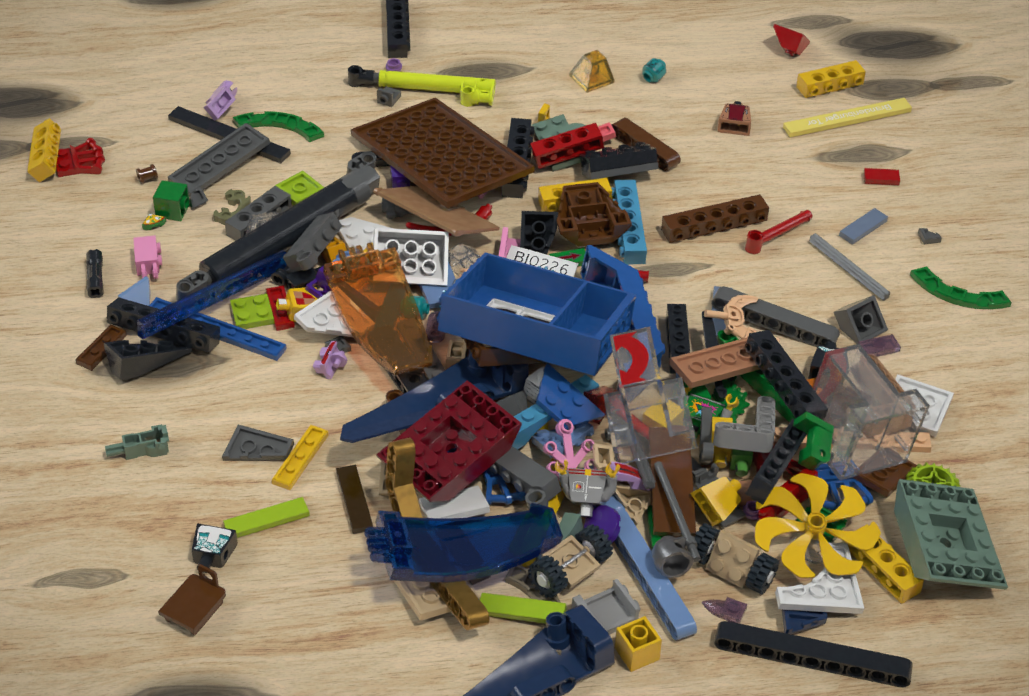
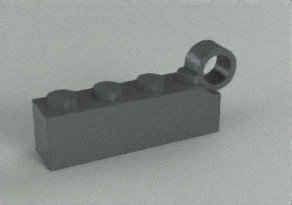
(312, 242)
(527, 476)

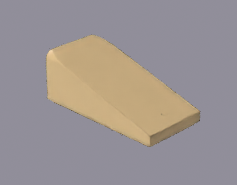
(456, 352)

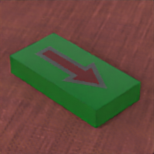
(572, 255)

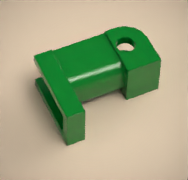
(818, 440)

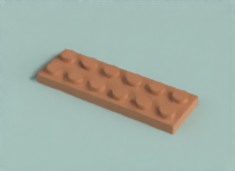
(714, 363)

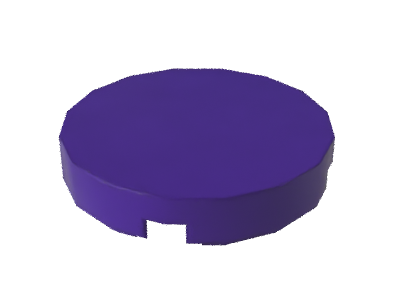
(607, 519)

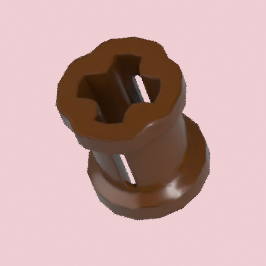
(146, 173)

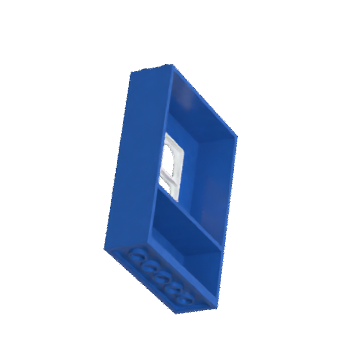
(578, 312)

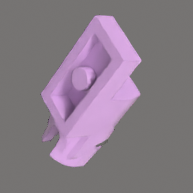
(220, 100)

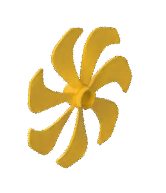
(814, 527)

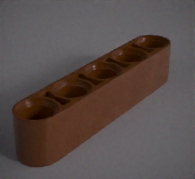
(631, 133)

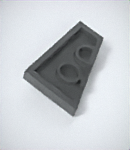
(256, 445)

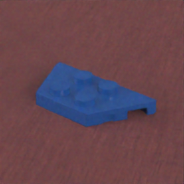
(563, 400)

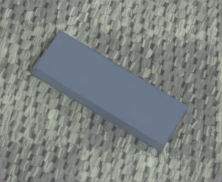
(863, 226)

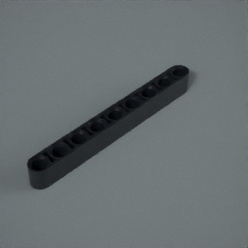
(813, 654)

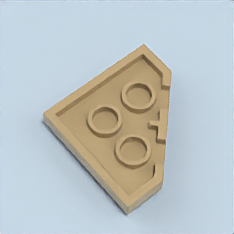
(424, 598)

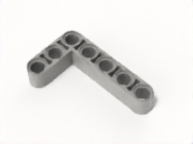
(749, 437)

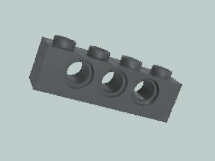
(271, 201)

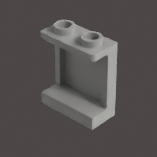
(611, 607)

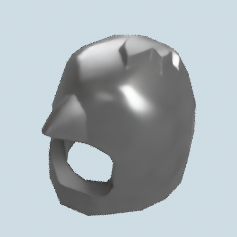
(671, 557)

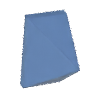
(139, 292)

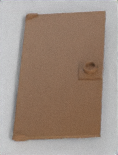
(452, 219)

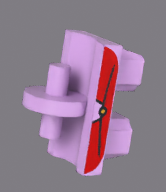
(331, 360)

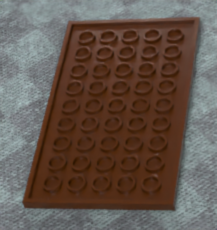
(442, 152)

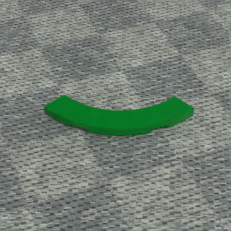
(282, 120)
(957, 295)

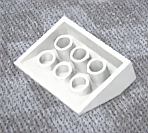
(420, 251)

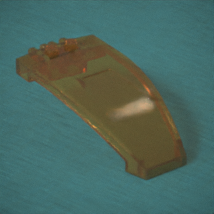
(379, 308)

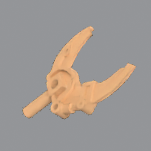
(734, 316)

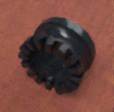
(279, 277)

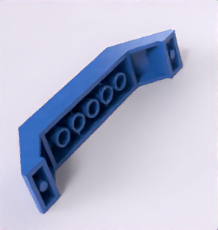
(611, 272)

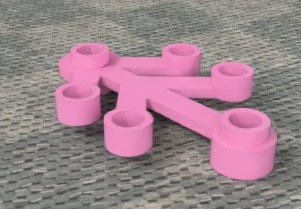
(573, 461)

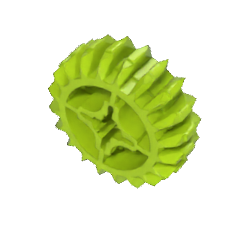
(933, 474)

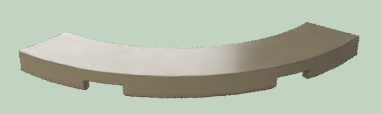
(519, 578)

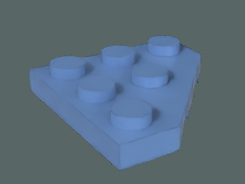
(577, 436)

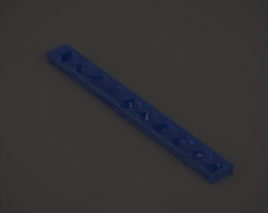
(210, 295)

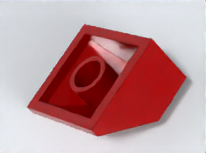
(790, 40)

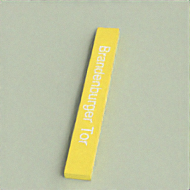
(847, 117)

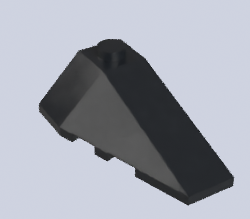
(538, 230)
(138, 359)

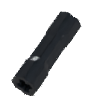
(94, 273)

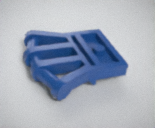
(833, 482)
(507, 497)

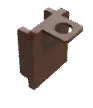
(194, 601)

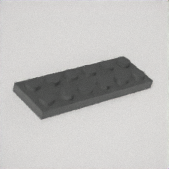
(220, 158)

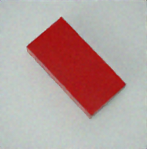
(881, 176)

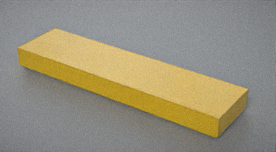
(300, 457)

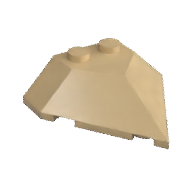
(633, 500)

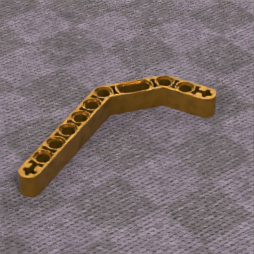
(403, 499)

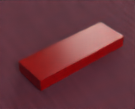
(281, 318)

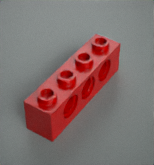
(567, 145)

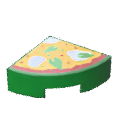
(153, 221)

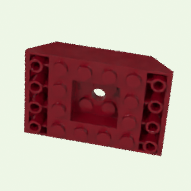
(461, 421)

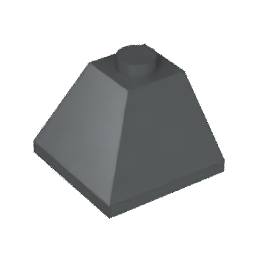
(861, 319)

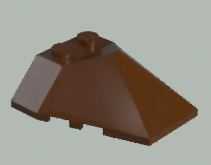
(590, 215)

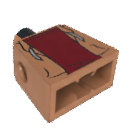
(735, 119)

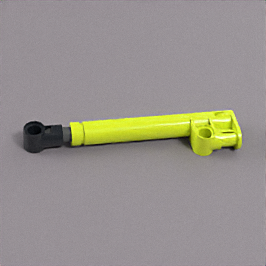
(472, 89)

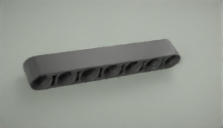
(780, 319)

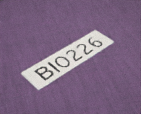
(538, 259)

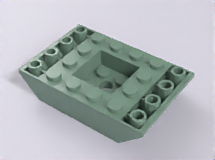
(946, 535)

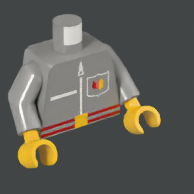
(587, 486)

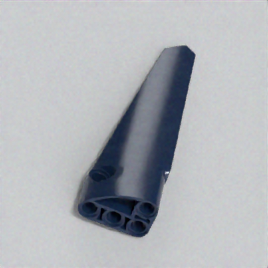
(410, 407)
(540, 670)

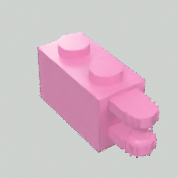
(146, 256)

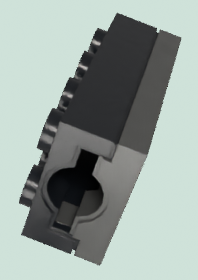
(618, 161)

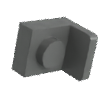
(388, 96)

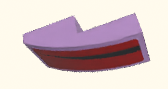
(629, 474)

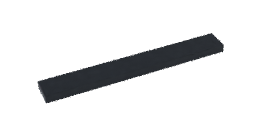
(219, 130)

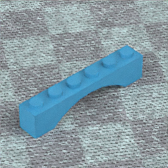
(535, 417)

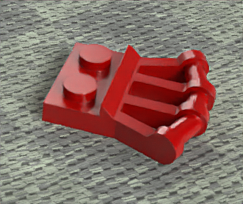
(80, 159)

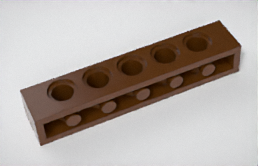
(714, 218)

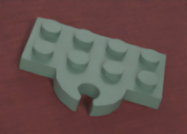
(554, 127)

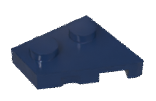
(799, 620)

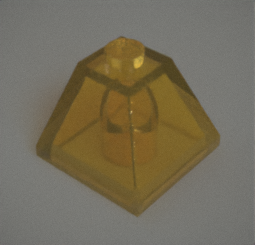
(592, 72)

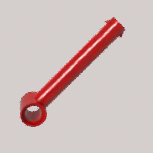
(757, 238)

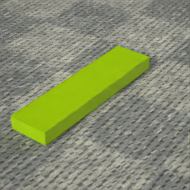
(268, 517)
(520, 608)

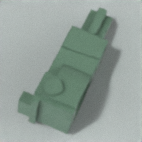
(142, 444)

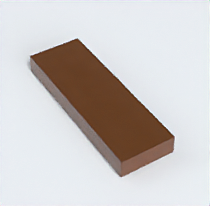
(95, 351)

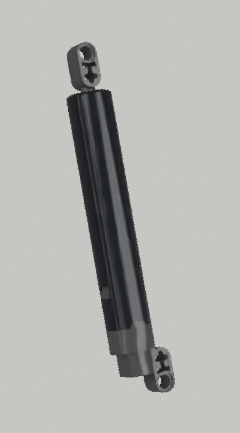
(286, 228)

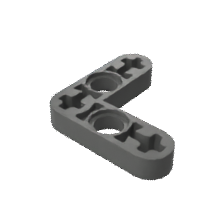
(706, 448)

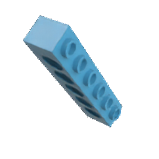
(632, 242)

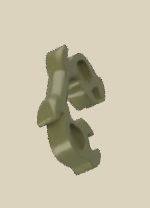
(234, 197)

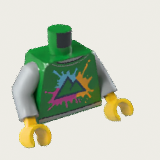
(718, 409)

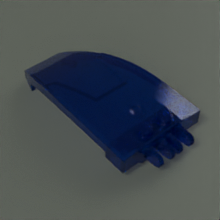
(460, 546)

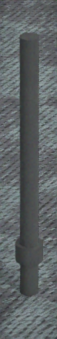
(691, 543)

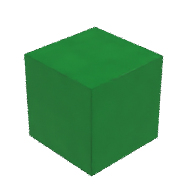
(171, 200)

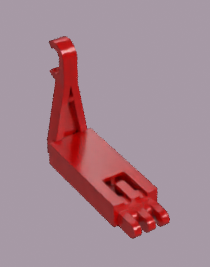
(797, 490)

